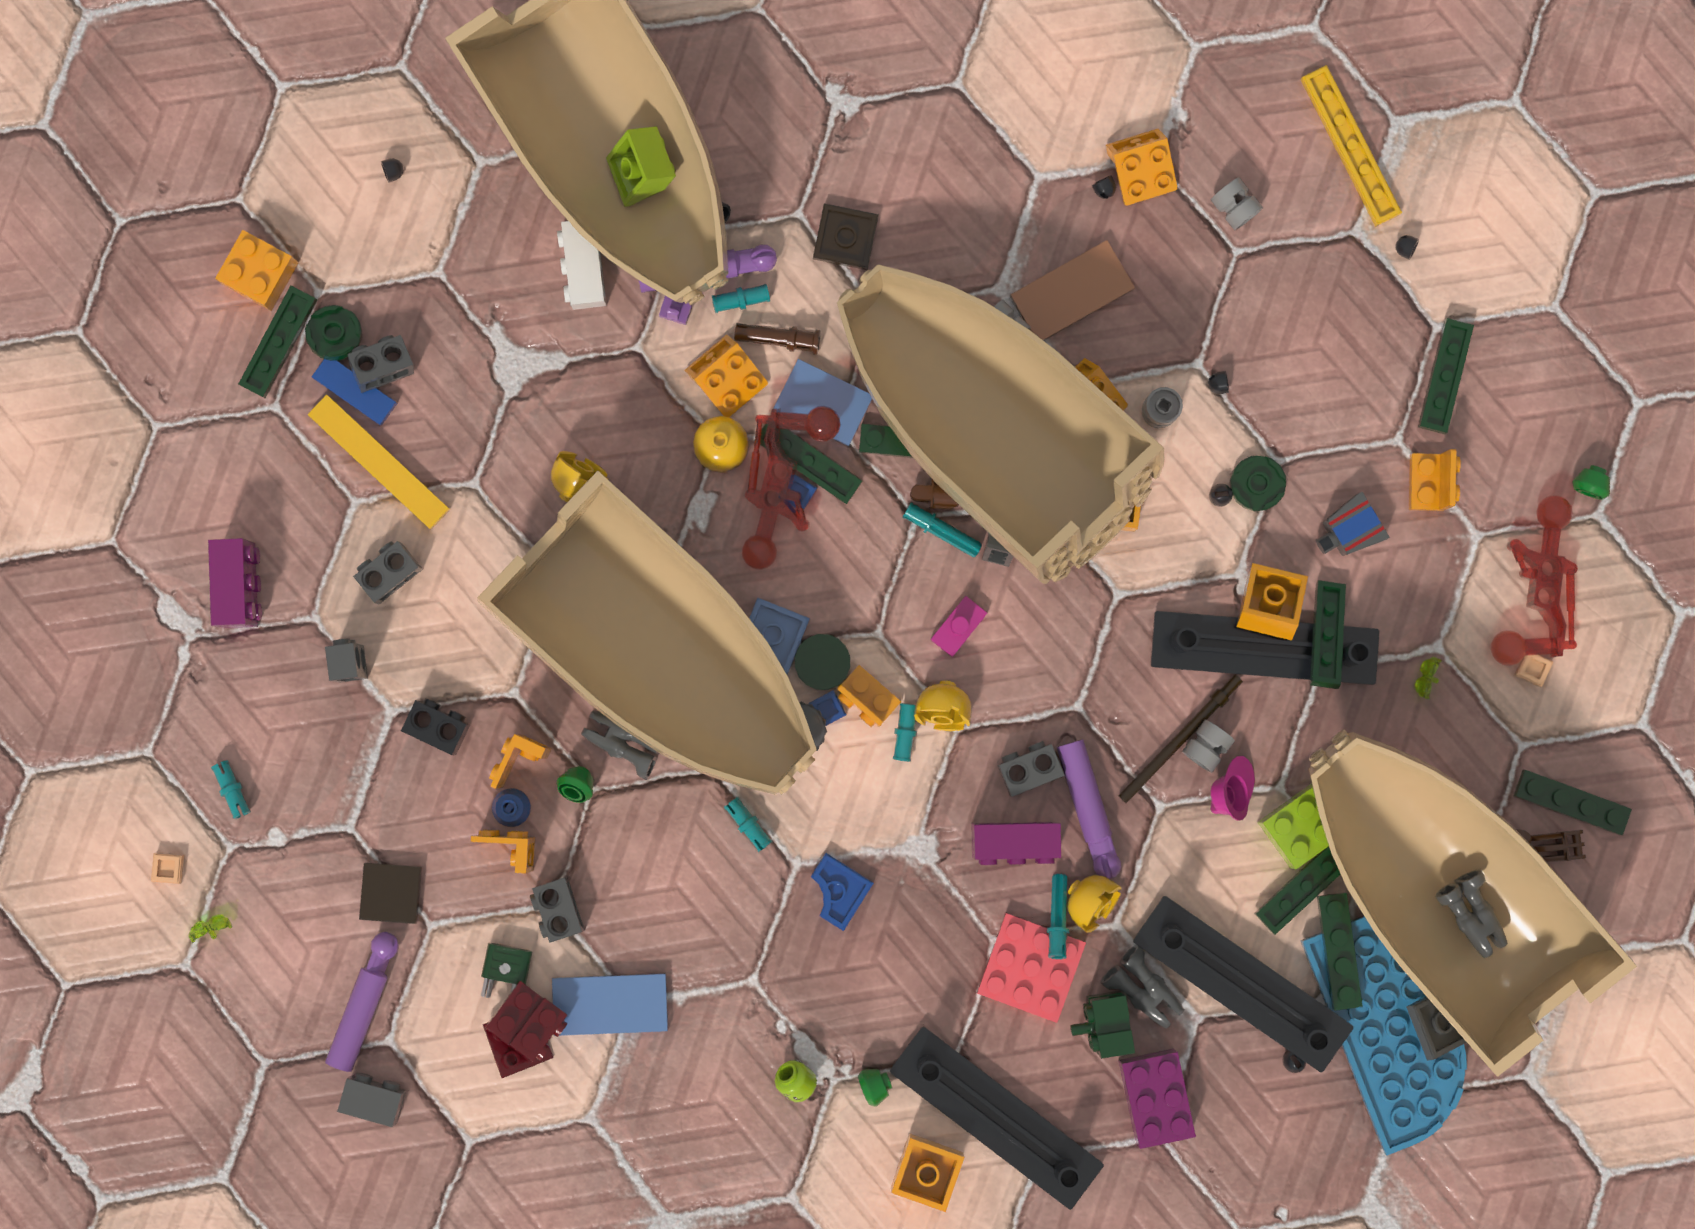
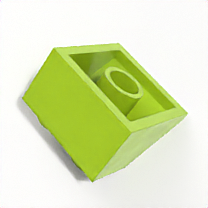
(640, 165)

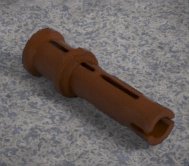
(792, 338)

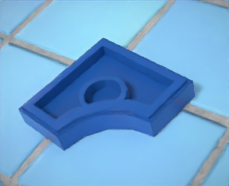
(841, 889)

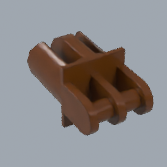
(934, 494)
(1561, 845)

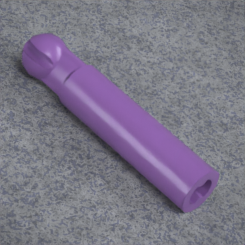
(760, 259)
(1089, 808)
(362, 1004)

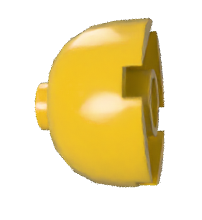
(720, 444)
(571, 474)
(944, 706)
(1091, 900)

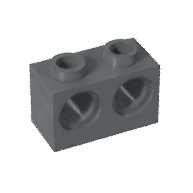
(384, 369)
(391, 578)
(346, 661)
(1032, 775)
(564, 907)

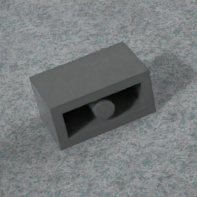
(372, 1099)

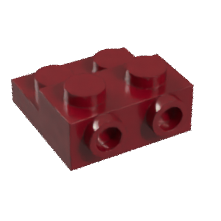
(527, 1022)

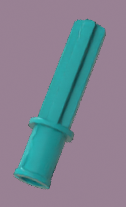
(942, 530)
(1058, 930)

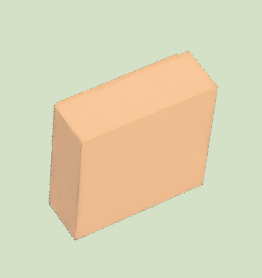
(1534, 669)
(167, 868)

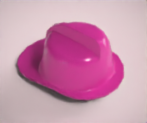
(1234, 790)

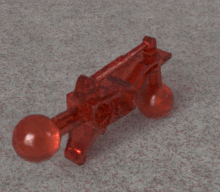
(822, 425)
(1509, 646)

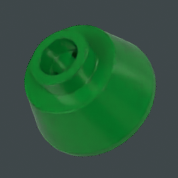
(1593, 483)
(576, 784)
(874, 1085)

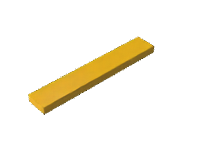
(1351, 145)
(378, 462)

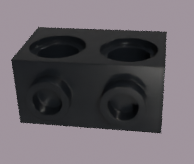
(433, 732)

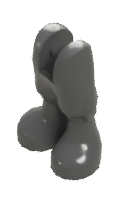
(615, 744)
(1482, 919)
(1154, 986)

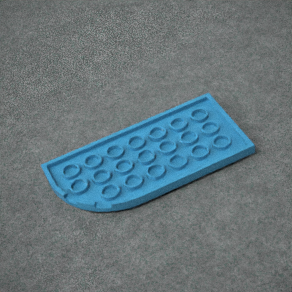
(1397, 1083)

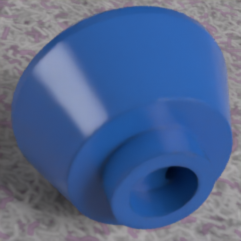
(515, 799)

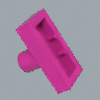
(958, 626)

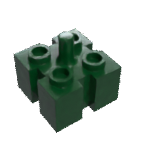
(1107, 1025)

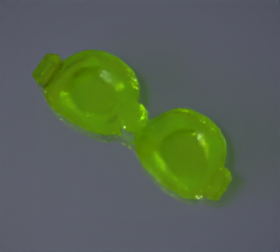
(1424, 683)
(215, 923)

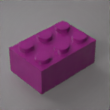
(234, 583)
(1016, 842)
(1157, 1098)

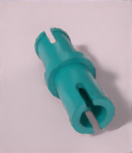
(740, 298)
(905, 733)
(230, 789)
(748, 824)

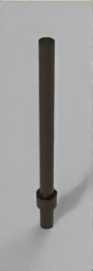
(1218, 699)

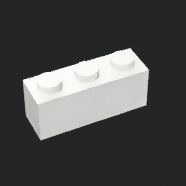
(583, 270)

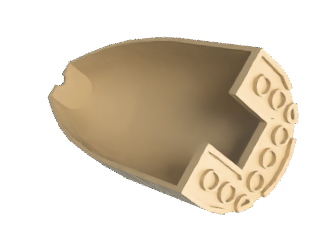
(564, 92)
(999, 419)
(654, 642)
(1409, 832)

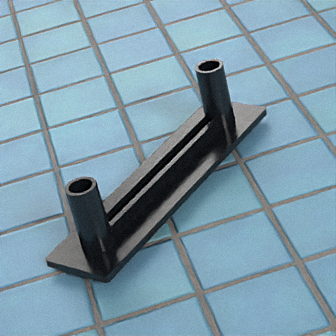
(1219, 646)
(1243, 984)
(996, 1118)

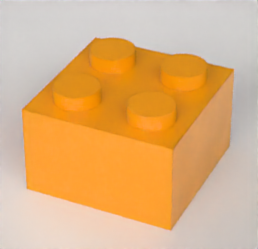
(257, 270)
(1272, 601)
(927, 1172)

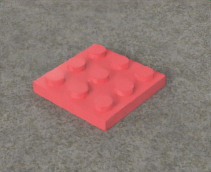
(1023, 973)

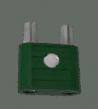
(504, 965)

